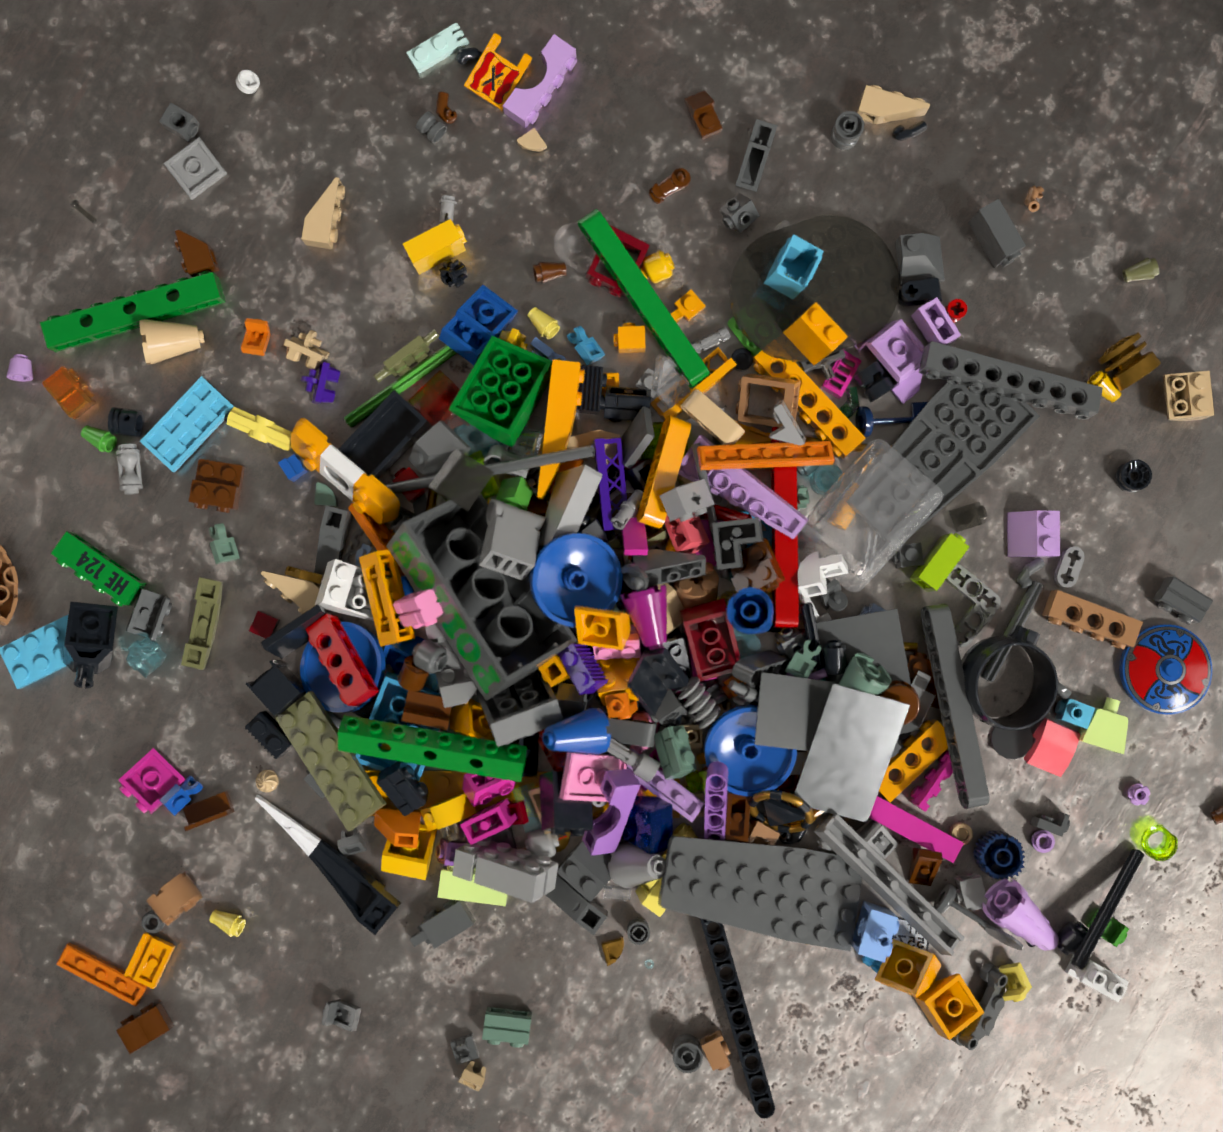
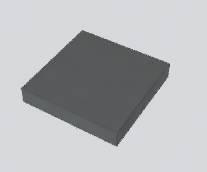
(637, 437)

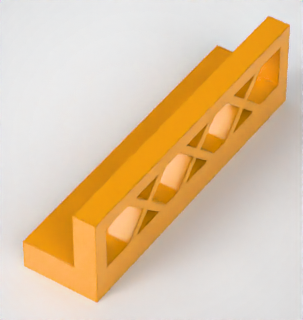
(704, 386)

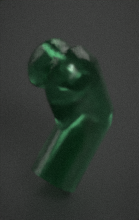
(852, 403)

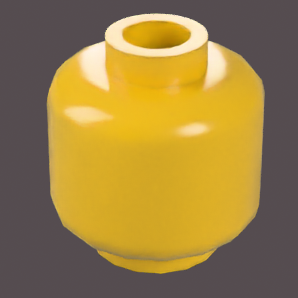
(657, 266)

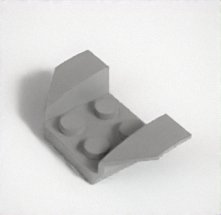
(453, 681)

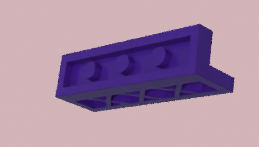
(603, 487)

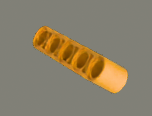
(663, 470)

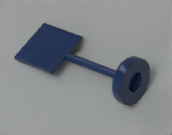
(865, 420)

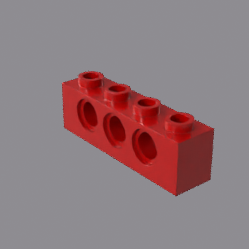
(362, 686)

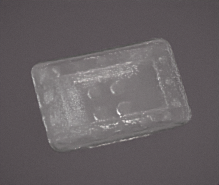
(869, 513)

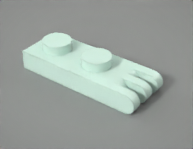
(437, 48)

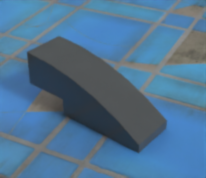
(756, 155)

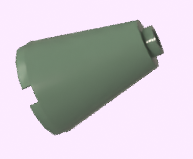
(865, 676)

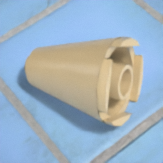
(168, 339)

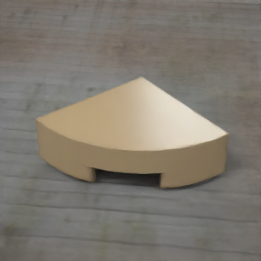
(532, 141)

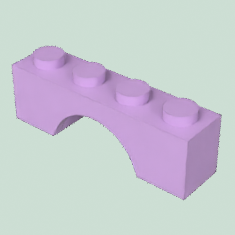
(525, 103)

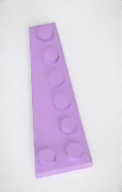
(748, 493)

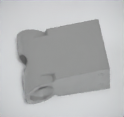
(510, 539)

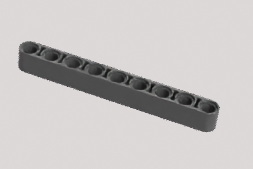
(954, 706)

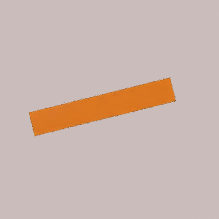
(765, 455)

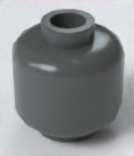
(430, 656)

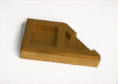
(303, 574)

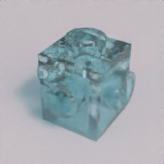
(145, 656)

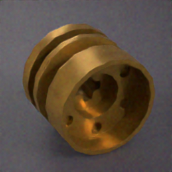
(1129, 361)

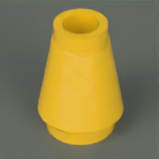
(1103, 380)

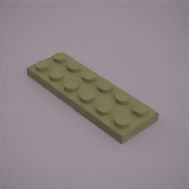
(335, 771)

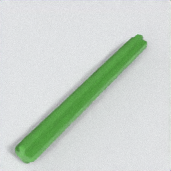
(400, 385)

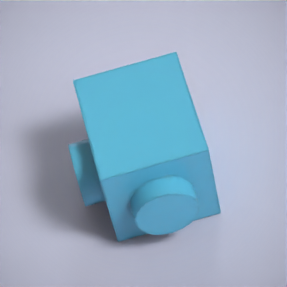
(1074, 712)

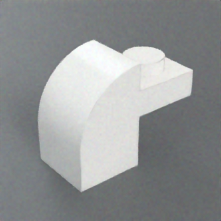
(815, 570)

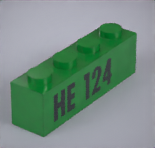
(98, 568)

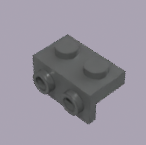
(149, 614)

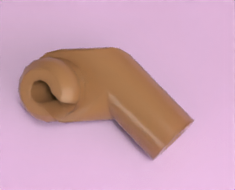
(1030, 201)

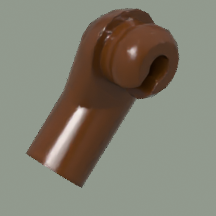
(443, 110)

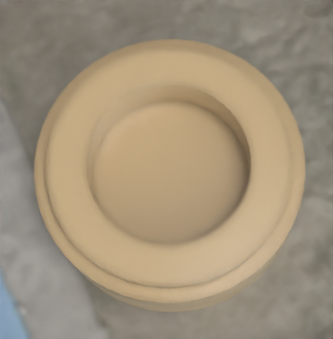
(961, 832)

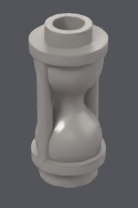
(128, 457)

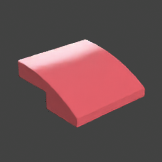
(1053, 747)

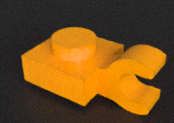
(687, 306)

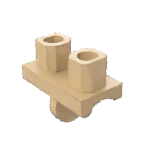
(297, 347)

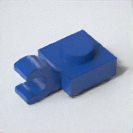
(178, 795)

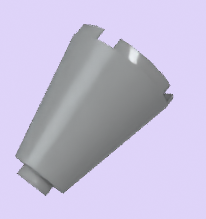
(634, 867)

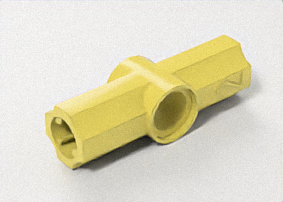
(260, 428)

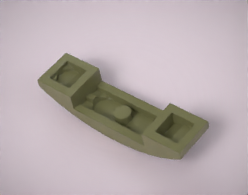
(204, 623)

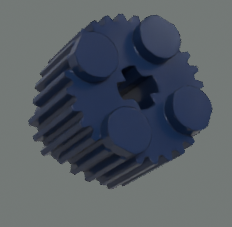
(990, 846)

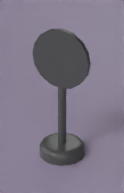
(1016, 743)
(945, 900)

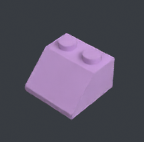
(1033, 534)

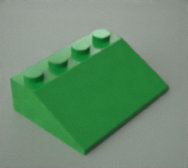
(502, 390)

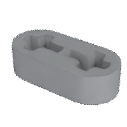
(1074, 568)

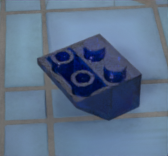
(649, 824)

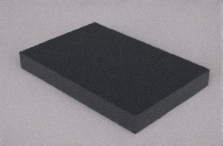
(293, 634)

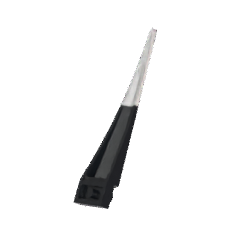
(356, 887)

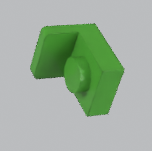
(1114, 933)

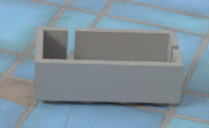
(506, 869)

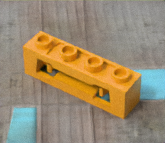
(382, 595)

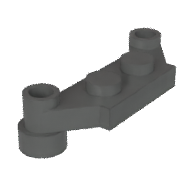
(991, 1003)

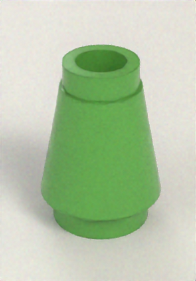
(99, 438)

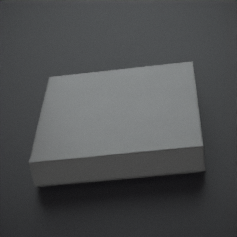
(195, 168)

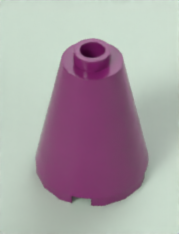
(648, 614)

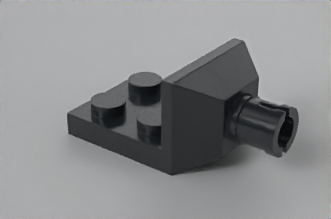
(89, 640)

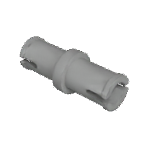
(627, 510)

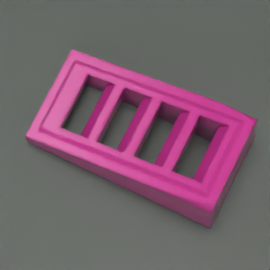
(833, 390)

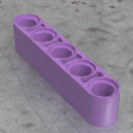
(716, 805)

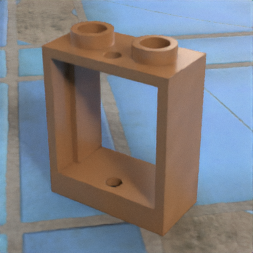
(791, 397)

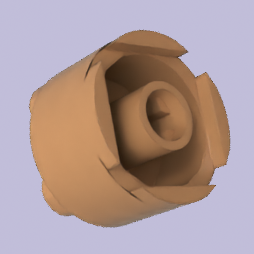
(698, 589)
(175, 898)

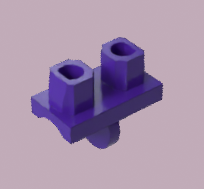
(325, 374)

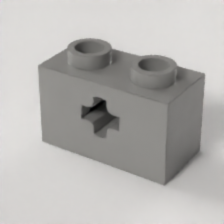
(687, 500)

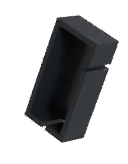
(384, 436)

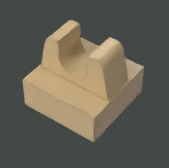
(472, 1079)

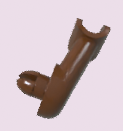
(673, 183)

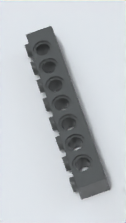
(1086, 395)

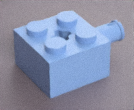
(875, 931)

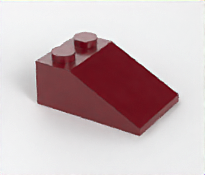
(710, 639)

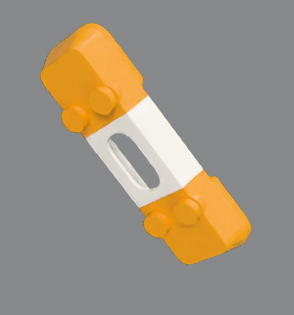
(365, 491)

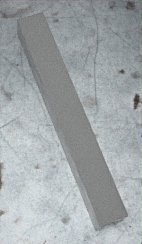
(888, 884)

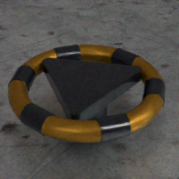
(780, 811)

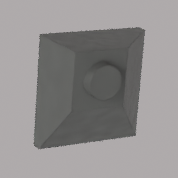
(919, 257)
(435, 447)

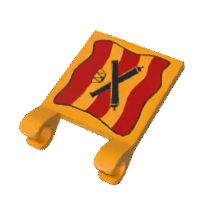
(495, 76)

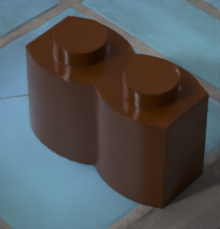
(145, 1027)

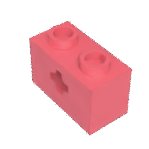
(687, 535)

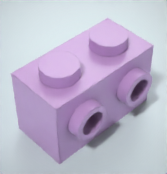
(935, 323)

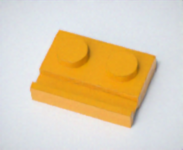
(149, 960)

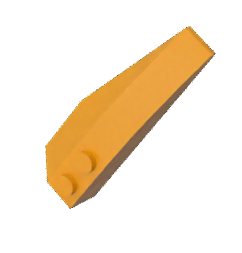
(560, 415)

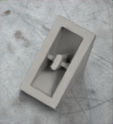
(878, 838)

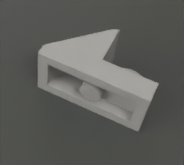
(790, 430)

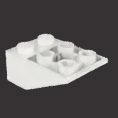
(344, 590)

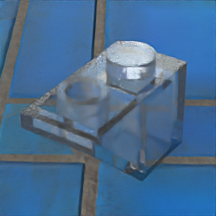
(667, 383)

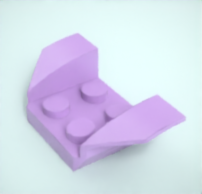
(901, 356)

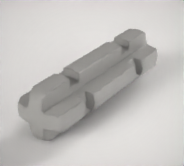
(711, 340)

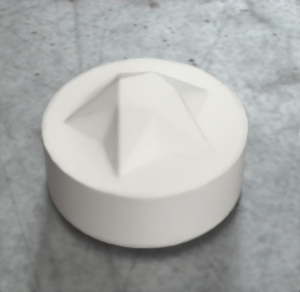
(247, 81)

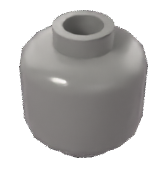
(541, 844)

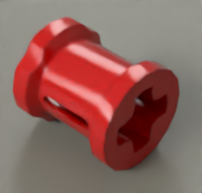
(960, 307)

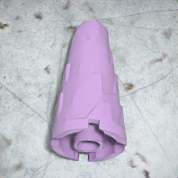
(1014, 910)

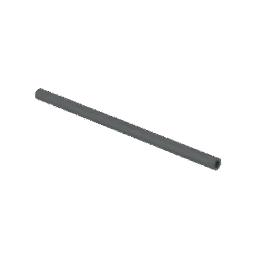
(504, 467)

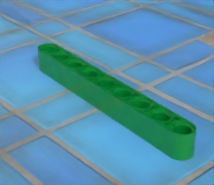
(642, 297)

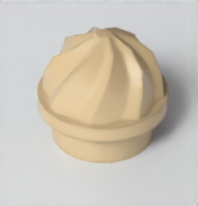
(267, 781)

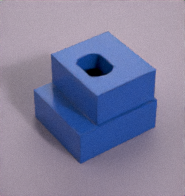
(293, 467)

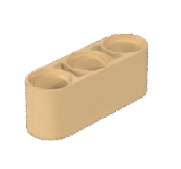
(712, 418)

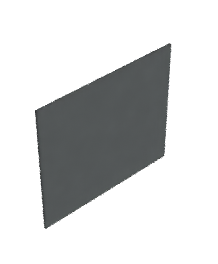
(789, 710)

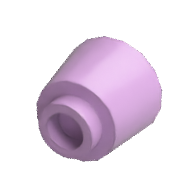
(20, 369)

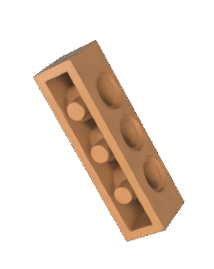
(1126, 627)

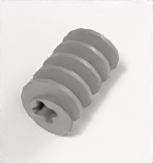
(700, 702)

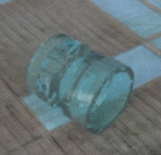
(824, 478)

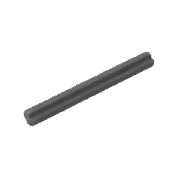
(1019, 618)

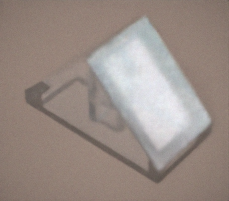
(528, 445)

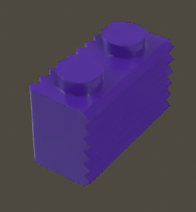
(582, 668)

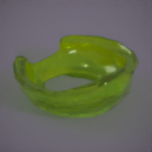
(1169, 848)

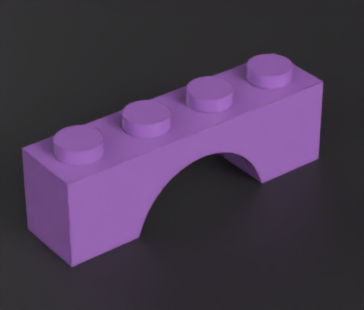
(620, 791)

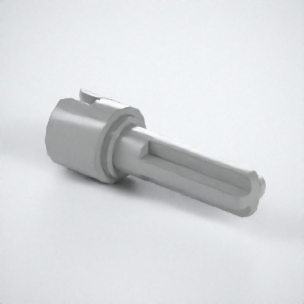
(642, 765)

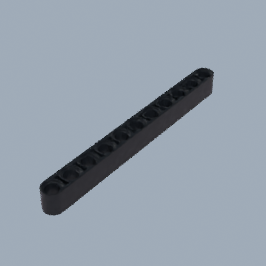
(740, 1026)

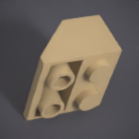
(1188, 396)

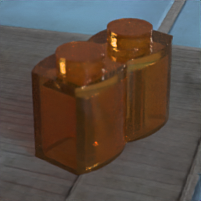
(69, 392)

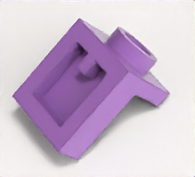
(446, 851)

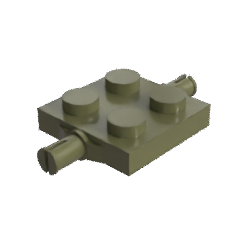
(402, 360)

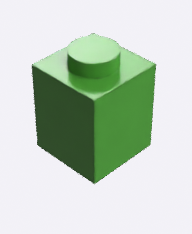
(515, 492)

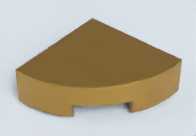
(612, 949)

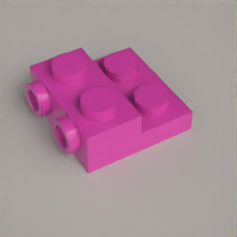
(149, 781)

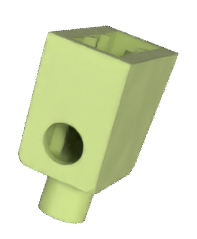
(1106, 728)

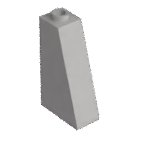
(569, 502)

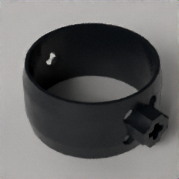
(1045, 679)

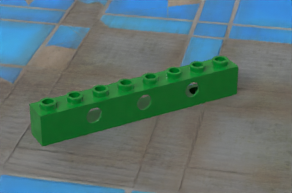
(110, 319)
(431, 748)

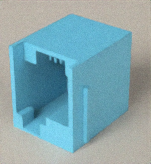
(794, 267)

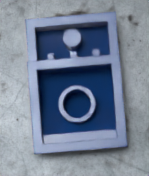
(476, 322)

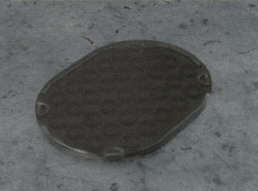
(852, 284)

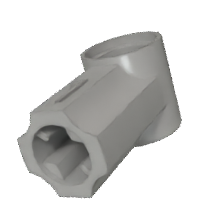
(503, 455)

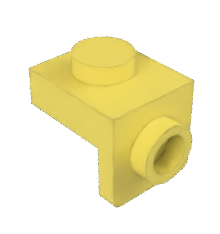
(1017, 984)

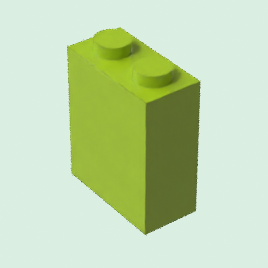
(940, 562)

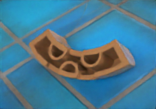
(8, 588)

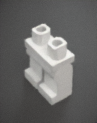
(1099, 979)

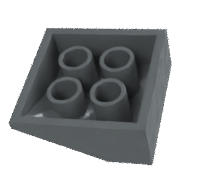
(521, 709)

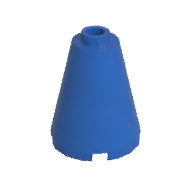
(750, 611)
(579, 733)

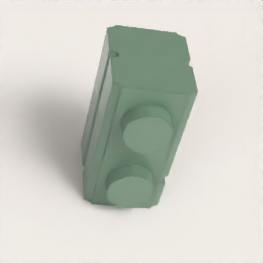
(675, 752)
(507, 1026)

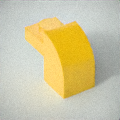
(448, 812)

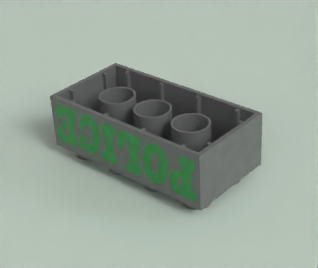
(485, 613)

